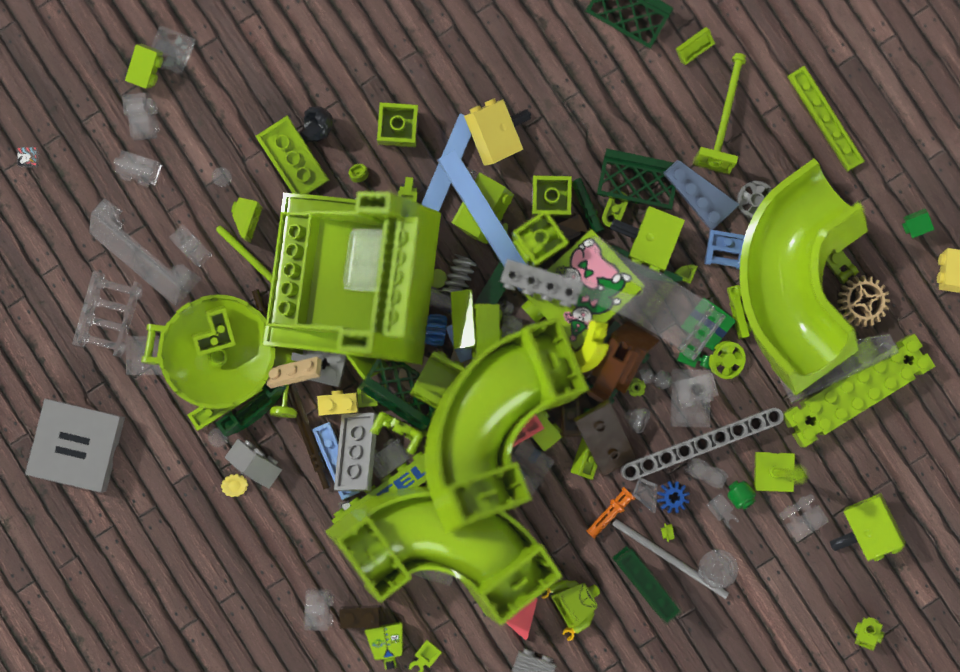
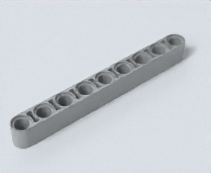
(711, 443)

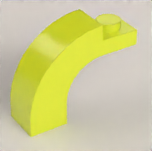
(593, 348)

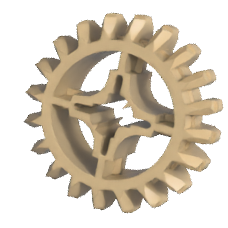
(865, 308)

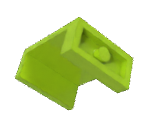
(436, 378)

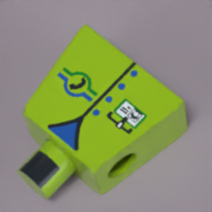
(386, 643)

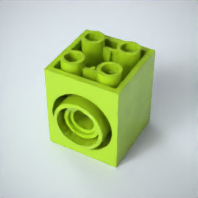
(539, 240)

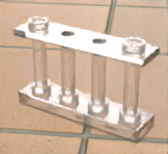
(88, 318)

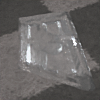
(646, 493)

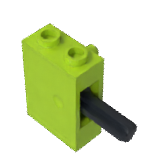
(653, 239)
(872, 527)

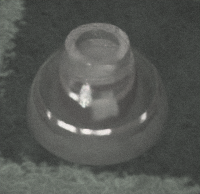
(638, 419)

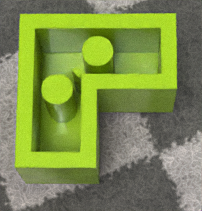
(219, 335)

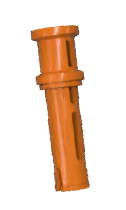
(617, 505)

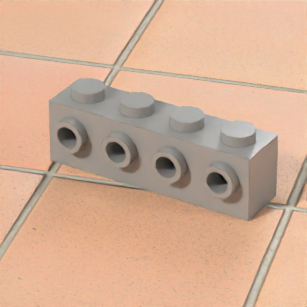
(538, 281)

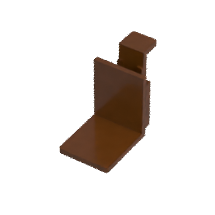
(623, 358)

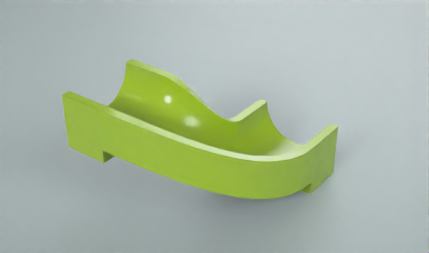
(784, 276)
(483, 413)
(404, 535)

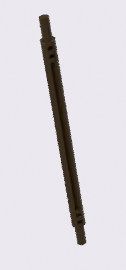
(302, 420)

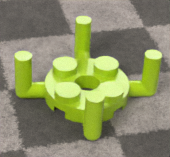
(399, 427)

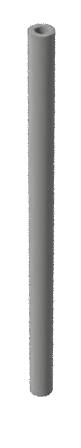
(665, 555)

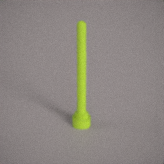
(245, 253)

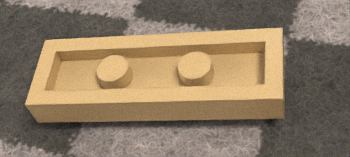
(294, 372)

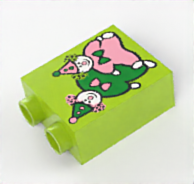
(589, 265)

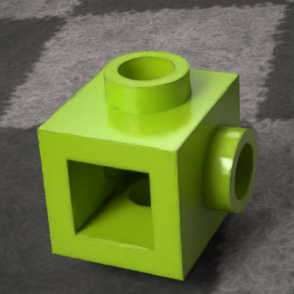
(866, 639)

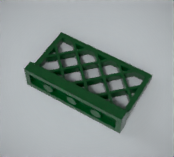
(656, 6)
(636, 163)
(391, 400)

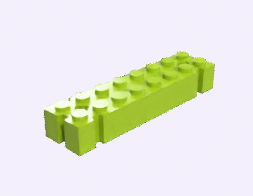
(857, 392)

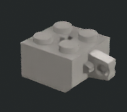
(330, 375)

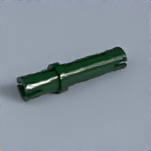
(591, 214)

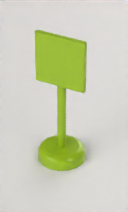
(282, 357)

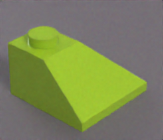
(246, 216)

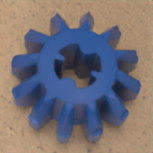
(436, 329)
(670, 491)

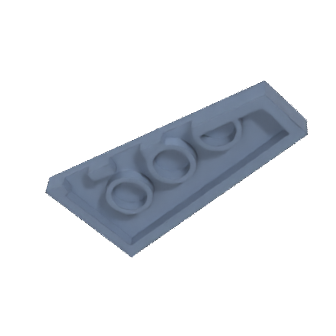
(701, 195)

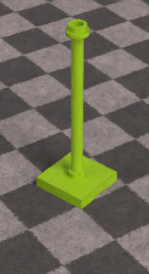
(716, 159)
(776, 472)

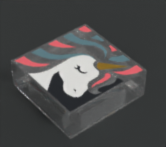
(27, 157)

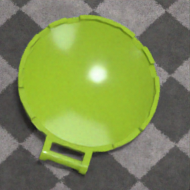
(193, 375)

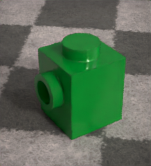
(917, 223)

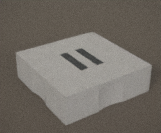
(75, 445)

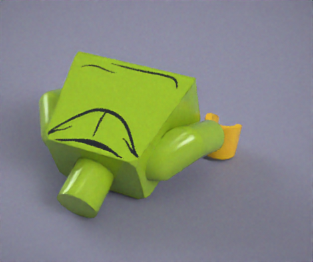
(574, 603)

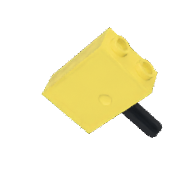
(495, 130)

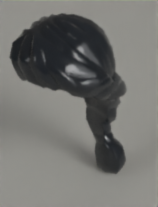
(317, 124)

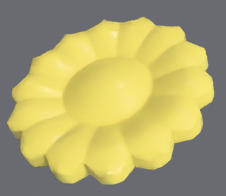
(234, 485)

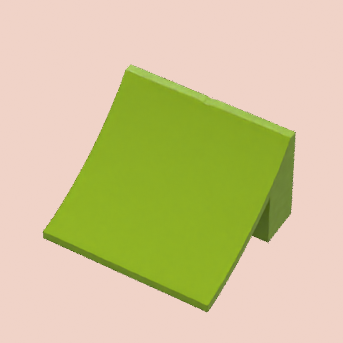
(307, 287)

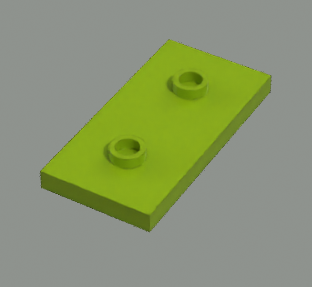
(292, 157)

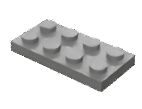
(355, 452)

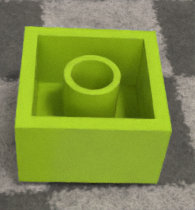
(397, 124)
(552, 195)

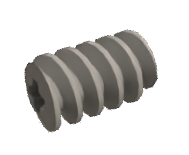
(460, 274)

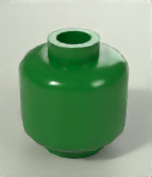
(741, 495)

